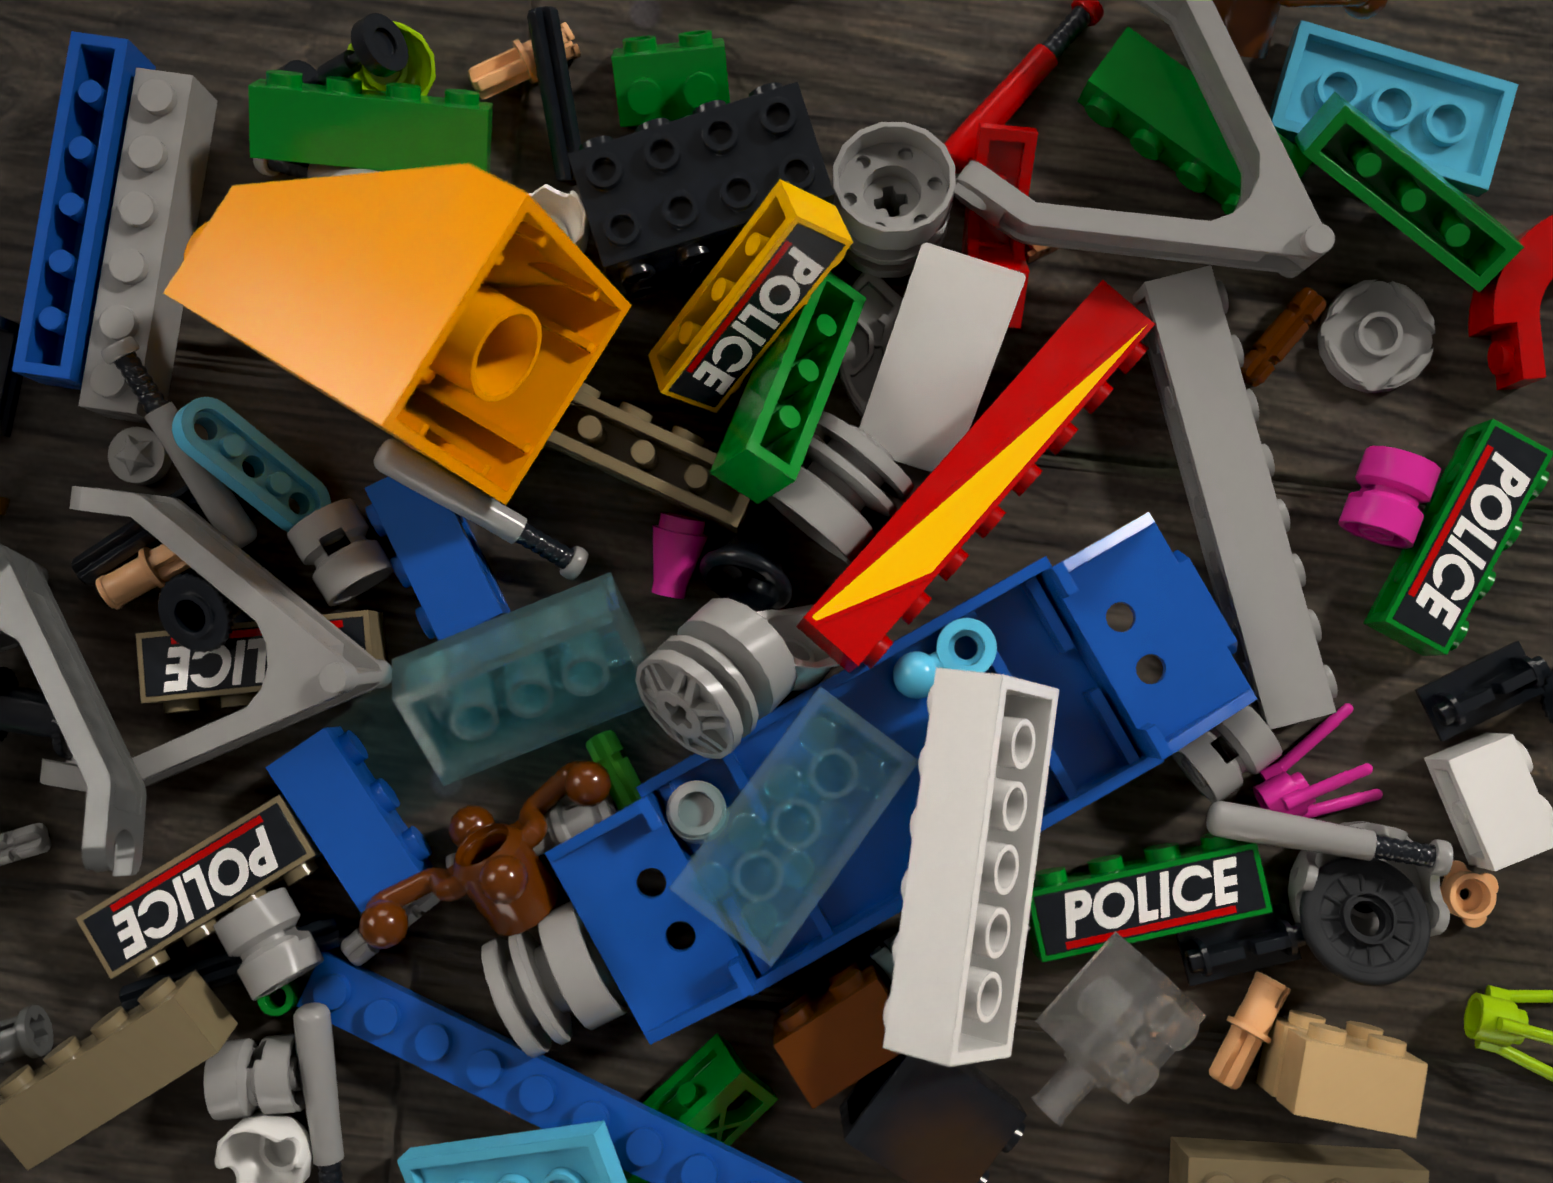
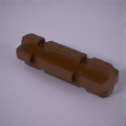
(1282, 336)

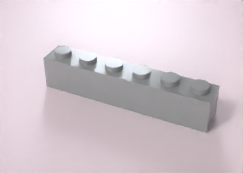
(147, 235)

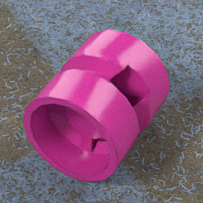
(1389, 496)

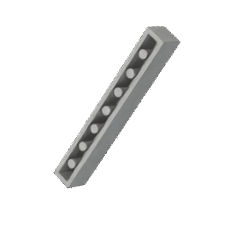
(1233, 496)

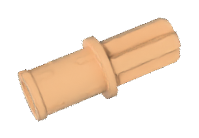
(514, 66)
(140, 575)
(1248, 1030)

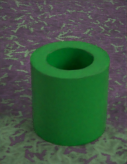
(274, 1006)

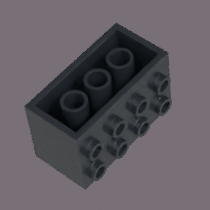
(686, 187)

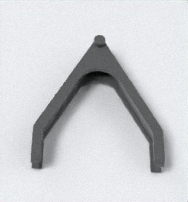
(114, 786)

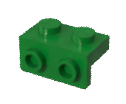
(668, 77)

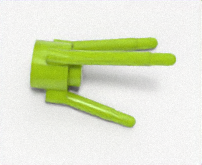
(1497, 1023)

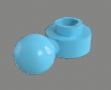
(916, 670)

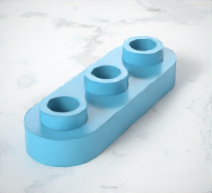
(236, 440)

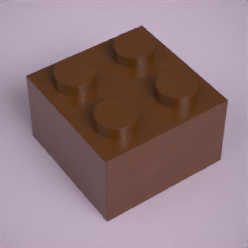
(835, 1032)

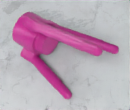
(1292, 792)

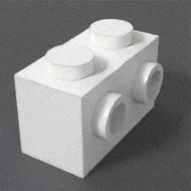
(1492, 800)

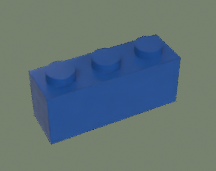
(436, 559)
(350, 813)

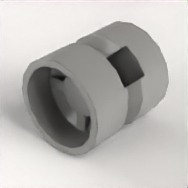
(350, 569)
(1243, 740)
(268, 943)
(254, 1077)

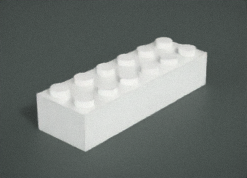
(970, 868)

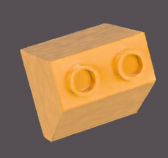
(414, 304)

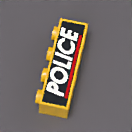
(749, 296)

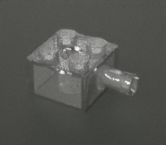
(1116, 1026)

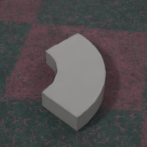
(869, 339)

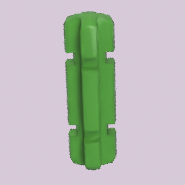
(606, 750)

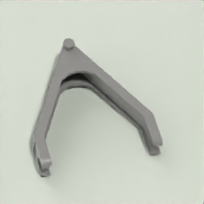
(1272, 222)
(307, 656)

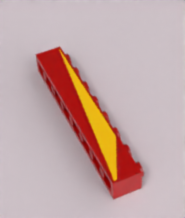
(975, 477)

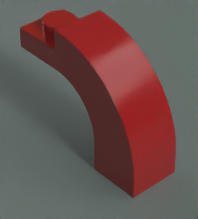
(1011, 155)
(1511, 310)

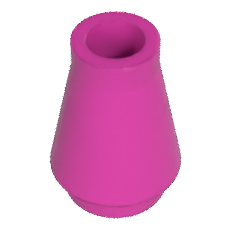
(676, 550)

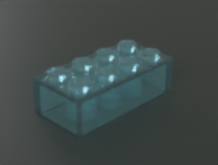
(521, 679)
(794, 825)

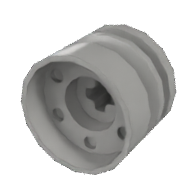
(896, 173)
(838, 485)
(716, 677)
(541, 983)

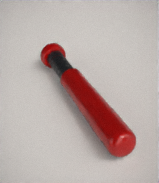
(1022, 81)

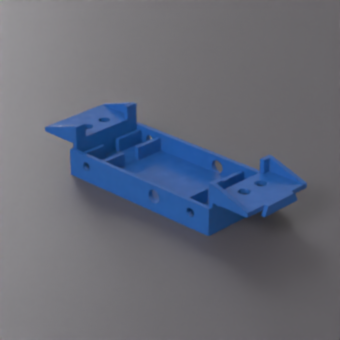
(1046, 632)

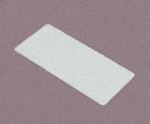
(940, 354)

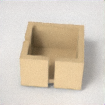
(1343, 1074)

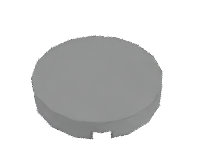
(1376, 336)

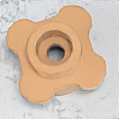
(1481, 897)

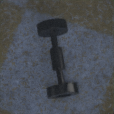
(376, 46)

